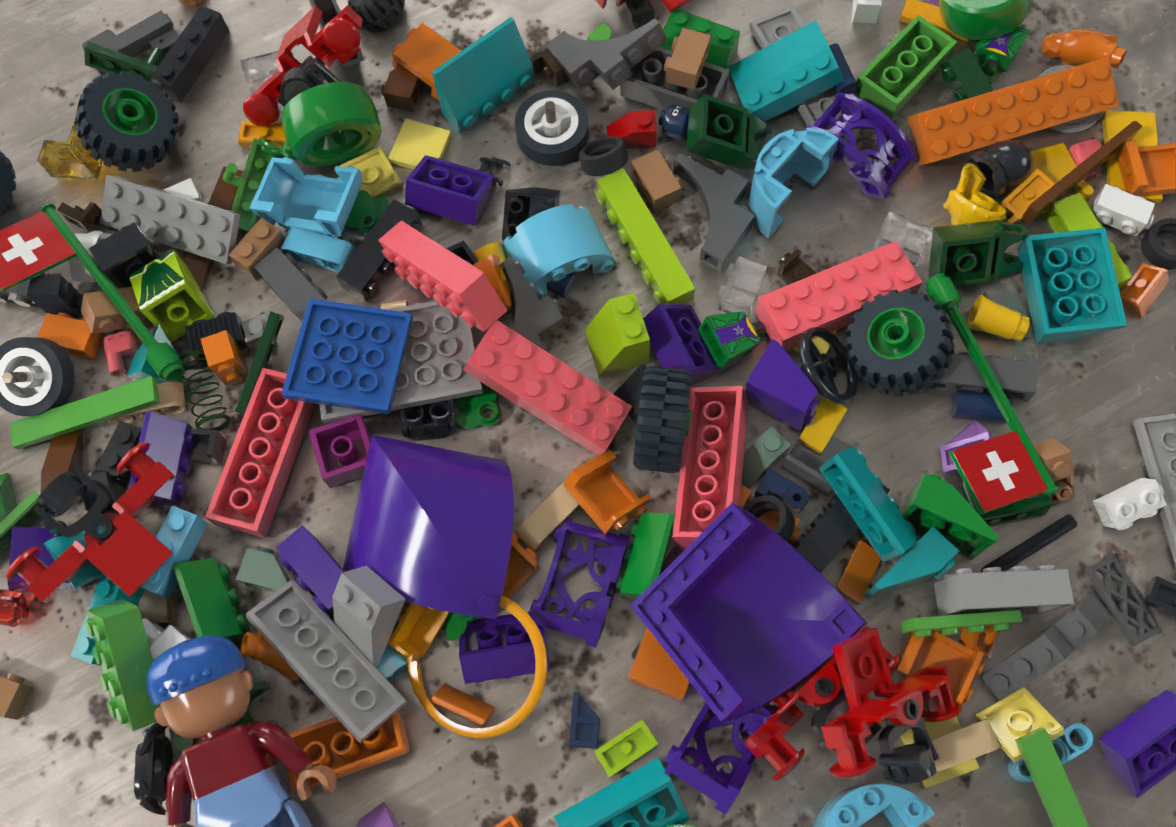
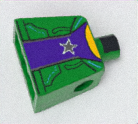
(1000, 51)
(730, 337)

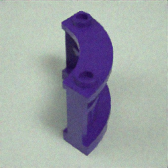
(890, 140)
(593, 620)
(719, 785)

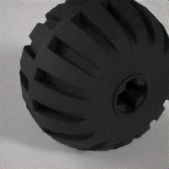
(377, 13)

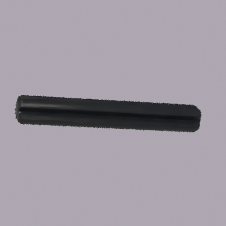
(1034, 543)

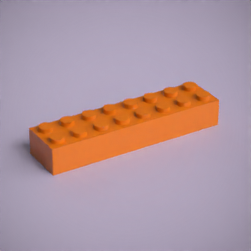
(1013, 111)

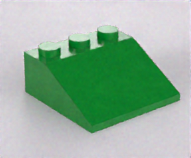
(944, 508)

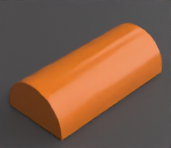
(335, 747)

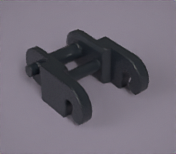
(494, 163)

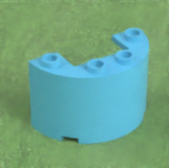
(789, 153)
(306, 200)
(557, 245)
(862, 803)

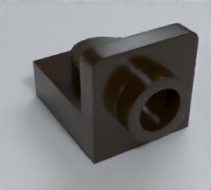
(548, 64)
(83, 219)
(793, 268)

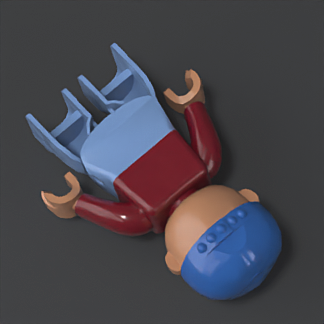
(233, 767)

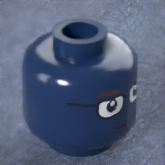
(675, 122)

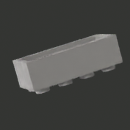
(1004, 591)

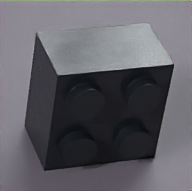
(124, 254)

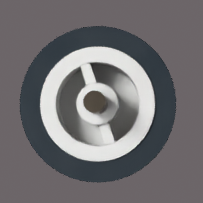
(551, 127)
(34, 376)

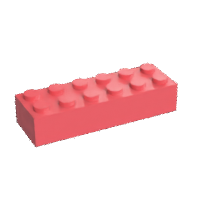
(442, 276)
(834, 294)
(547, 388)
(260, 458)
(710, 459)

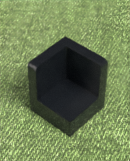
(208, 447)

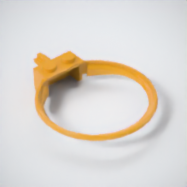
(416, 634)

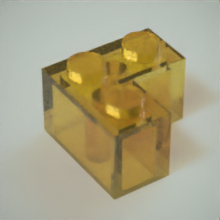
(69, 159)

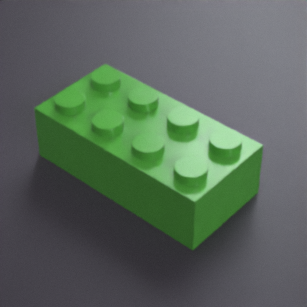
(904, 67)
(125, 661)

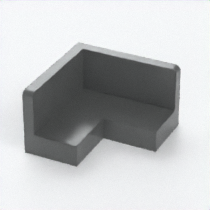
(806, 465)

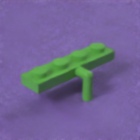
(248, 184)
(952, 623)

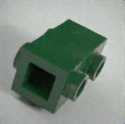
(966, 75)

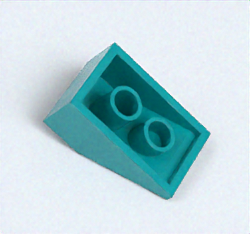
(926, 559)

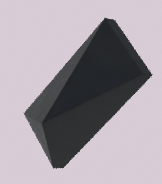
(631, 391)

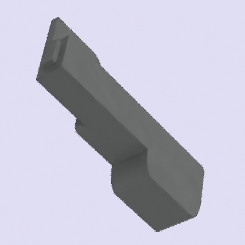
(139, 37)

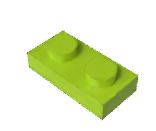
(626, 748)

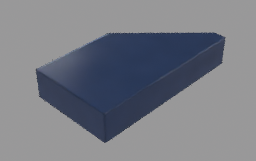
(584, 725)

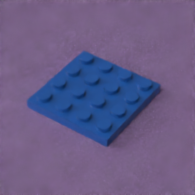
(348, 356)

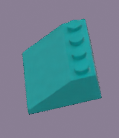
(786, 73)
(483, 76)
(1070, 285)

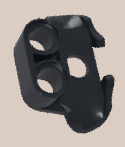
(152, 767)

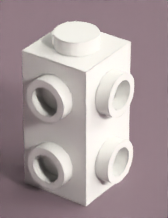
(1122, 210)
(1129, 503)

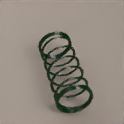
(204, 418)

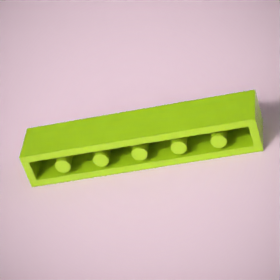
(644, 239)

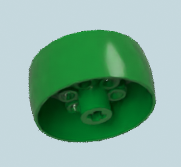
(983, 17)
(330, 124)

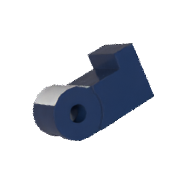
(787, 491)

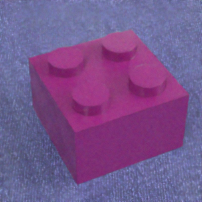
(341, 449)

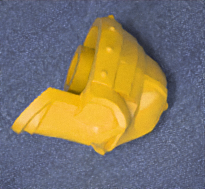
(969, 204)

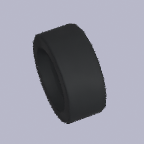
(603, 156)
(1150, 247)
(768, 503)

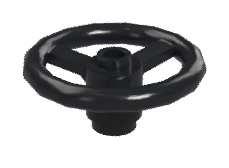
(823, 368)

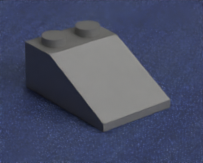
(366, 611)

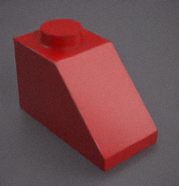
(636, 129)

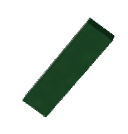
(260, 359)

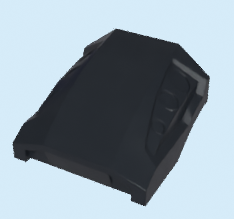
(429, 421)

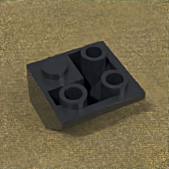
(525, 203)

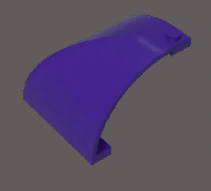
(434, 525)
(745, 614)

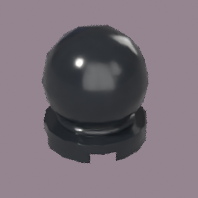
(1004, 166)

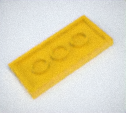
(1116, 121)

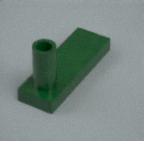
(113, 61)
(1013, 512)

